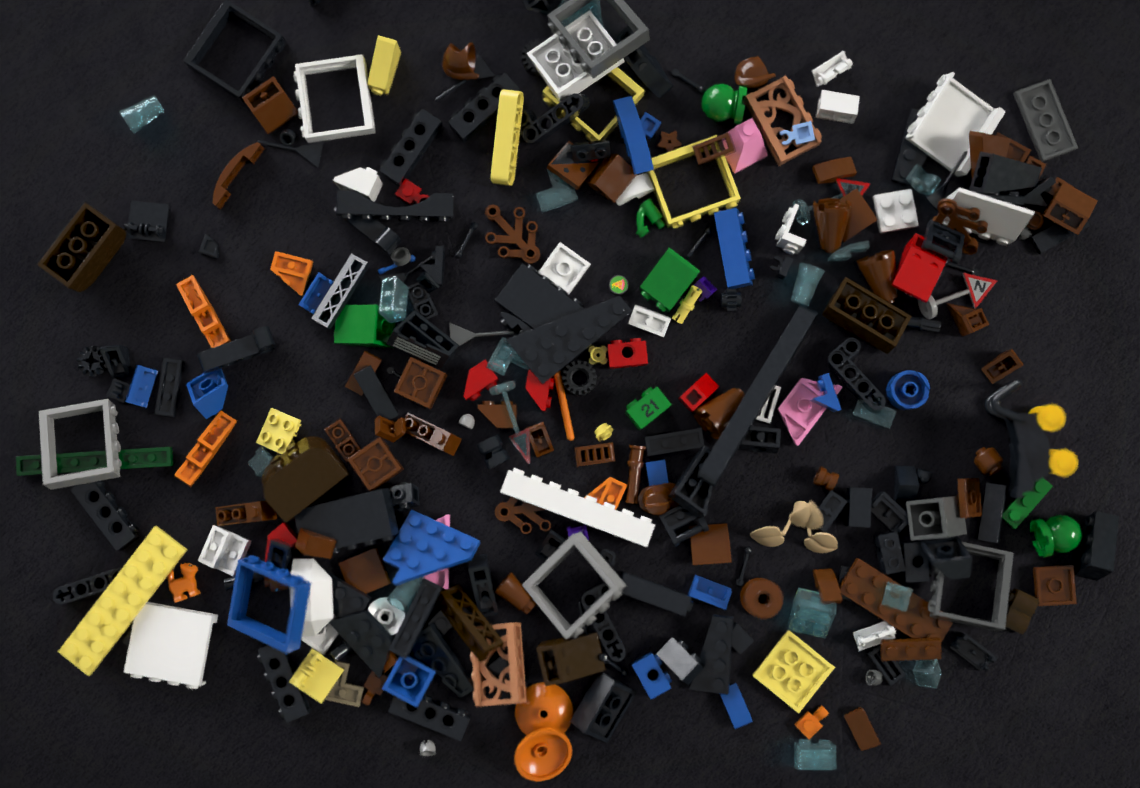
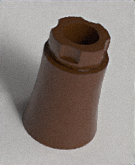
(513, 592)

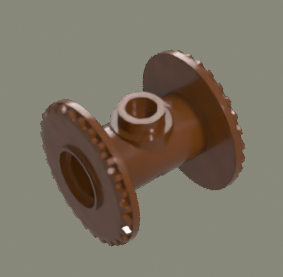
(769, 606)

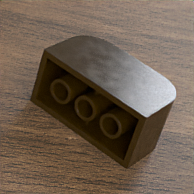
(83, 249)
(301, 476)

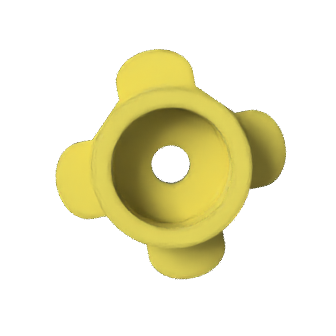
(598, 350)
(603, 432)

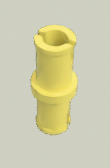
(687, 304)

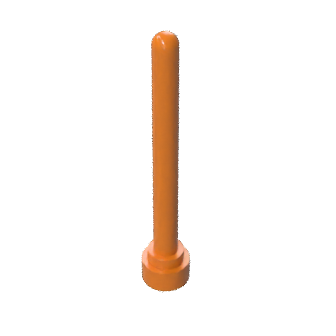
(564, 406)

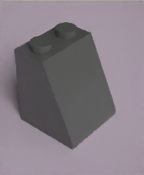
(935, 518)

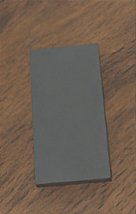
(1045, 120)

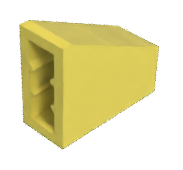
(383, 65)

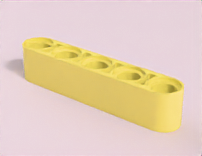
(507, 137)

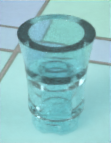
(141, 113)
(806, 283)
(404, 594)

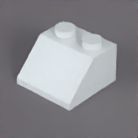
(360, 180)

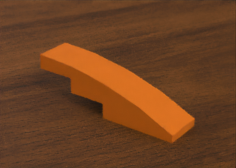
(203, 312)
(205, 449)

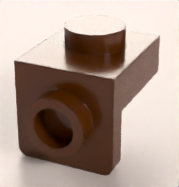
(388, 429)

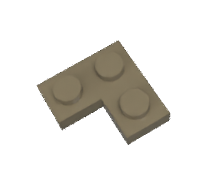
(345, 692)

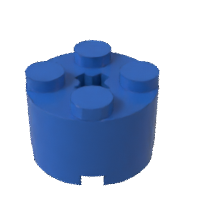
(917, 395)

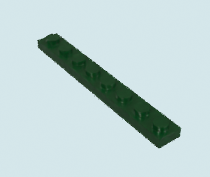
(95, 460)

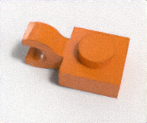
(809, 723)

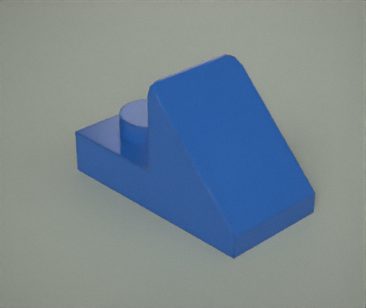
(829, 399)

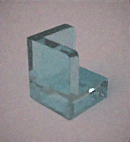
(922, 181)
(260, 461)
(896, 596)
(927, 673)

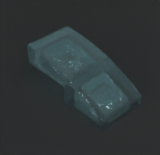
(845, 252)
(882, 418)

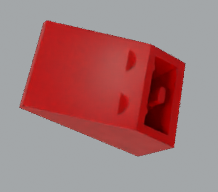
(918, 269)

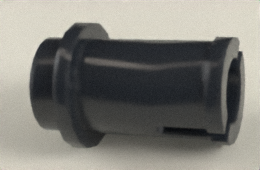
(340, 652)

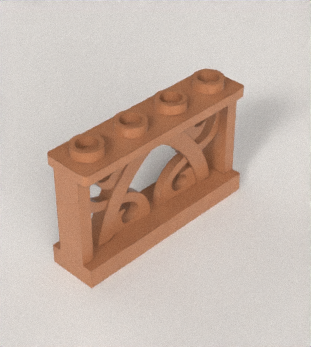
(763, 123)
(516, 684)

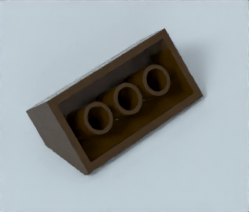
(866, 315)

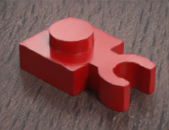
(410, 192)

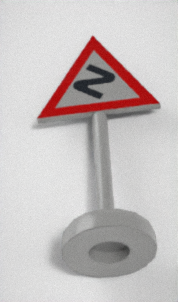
(977, 288)

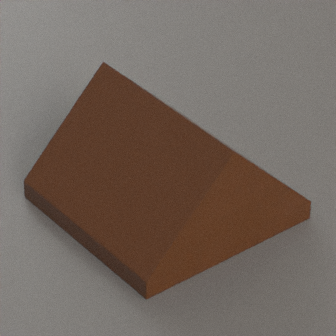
(611, 177)

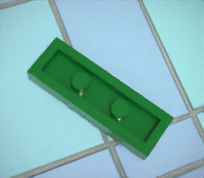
(1021, 507)

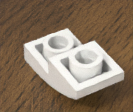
(639, 187)

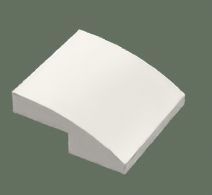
(224, 550)

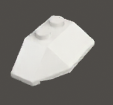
(320, 599)

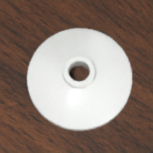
(395, 616)

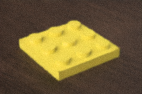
(793, 671)

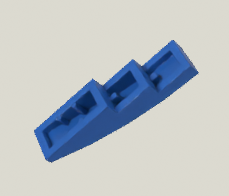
(633, 135)

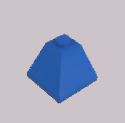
(208, 392)
(409, 680)

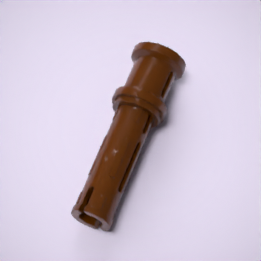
(635, 464)

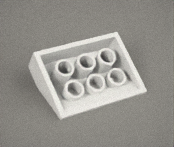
(558, 67)
(1003, 219)

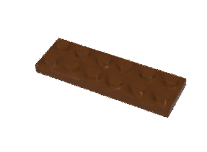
(867, 588)

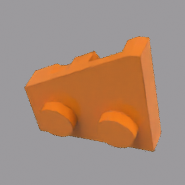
(292, 270)
(609, 491)

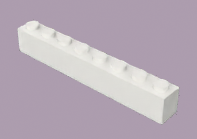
(578, 508)

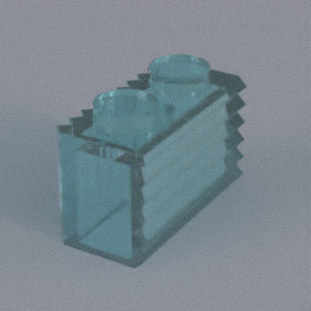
(393, 299)
(814, 755)

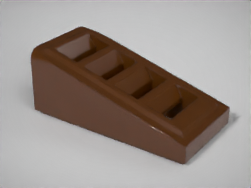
(731, 148)
(610, 453)

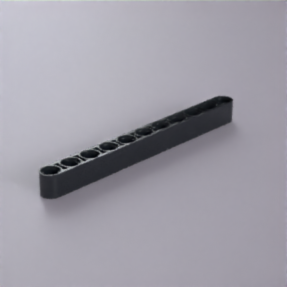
(757, 395)

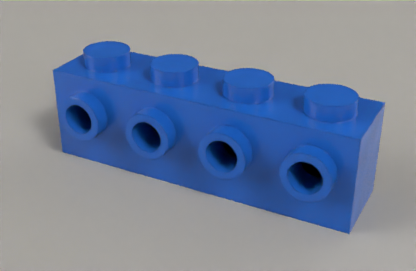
(733, 248)

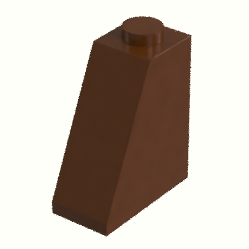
(986, 143)

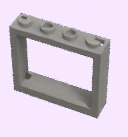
(48, 446)
(600, 565)

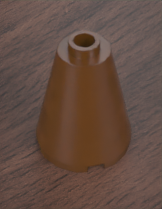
(831, 222)
(879, 273)
(718, 411)

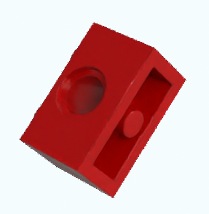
(617, 360)

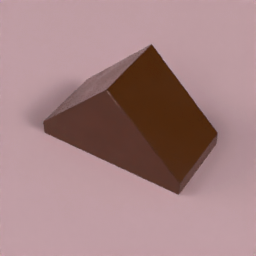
(1002, 366)
(540, 439)
(315, 544)

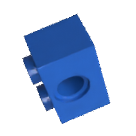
(652, 686)

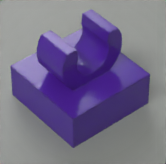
(706, 287)

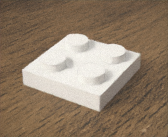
(895, 211)

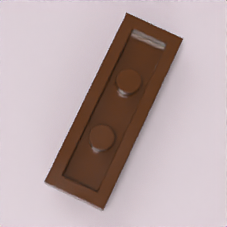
(910, 649)

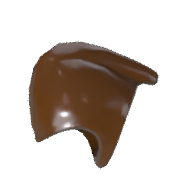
(460, 63)
(752, 73)

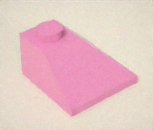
(748, 146)

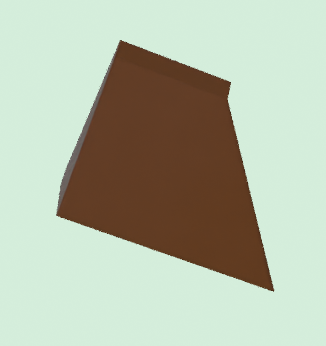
(967, 319)

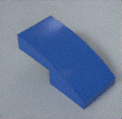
(656, 472)
(736, 707)

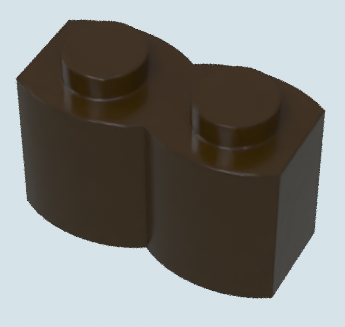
(1020, 610)

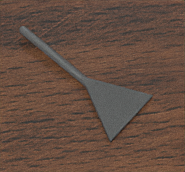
(462, 335)

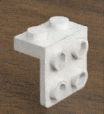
(789, 242)

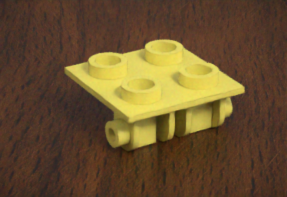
(278, 431)
(316, 676)

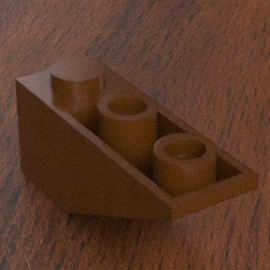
(431, 434)
(245, 513)

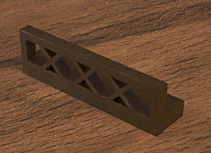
(464, 624)

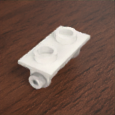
(831, 68)
(873, 634)

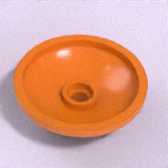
(547, 698)
(546, 761)

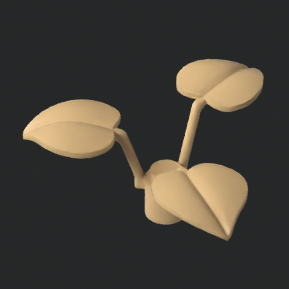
(803, 515)

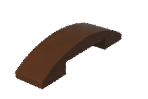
(231, 170)

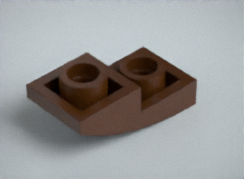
(832, 170)
(365, 360)
(342, 439)
(827, 585)

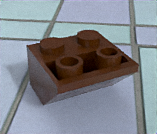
(270, 105)
(1070, 208)

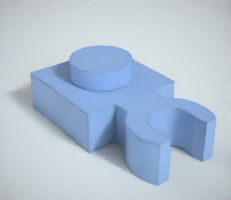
(801, 133)

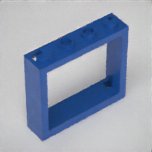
(240, 597)

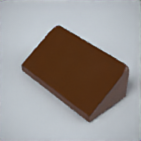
(862, 729)

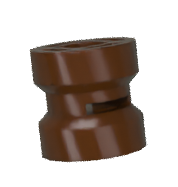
(825, 478)

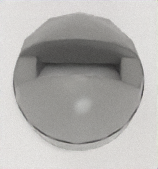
(467, 421)
(428, 748)

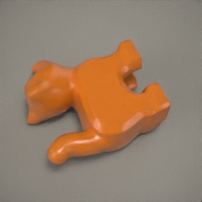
(187, 583)

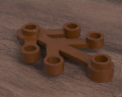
(949, 209)
(515, 236)
(526, 508)

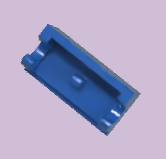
(316, 293)
(141, 386)
(710, 592)

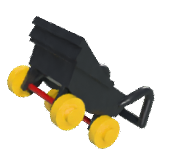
(1029, 445)

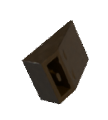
(570, 658)

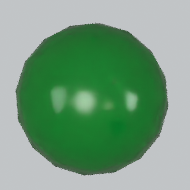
(723, 102)
(1057, 534)

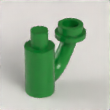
(650, 210)

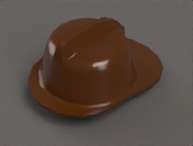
(655, 499)

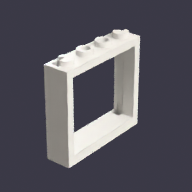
(302, 96)

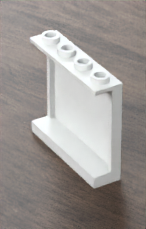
(946, 123)
(169, 644)

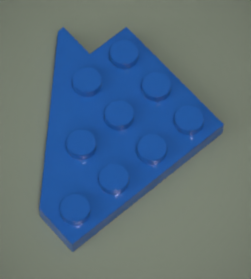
(427, 547)

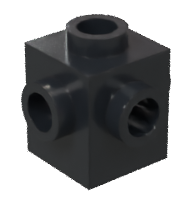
(404, 496)

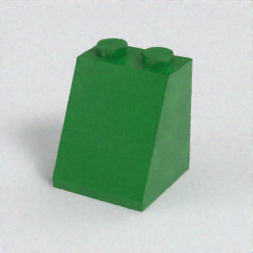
(668, 280)
(362, 327)

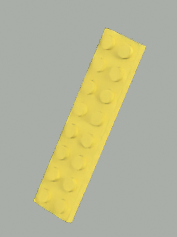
(122, 600)

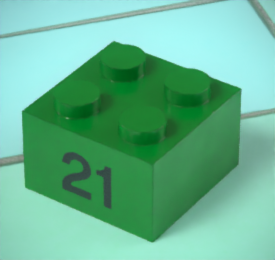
(647, 408)

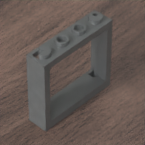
(612, 56)
(1001, 591)

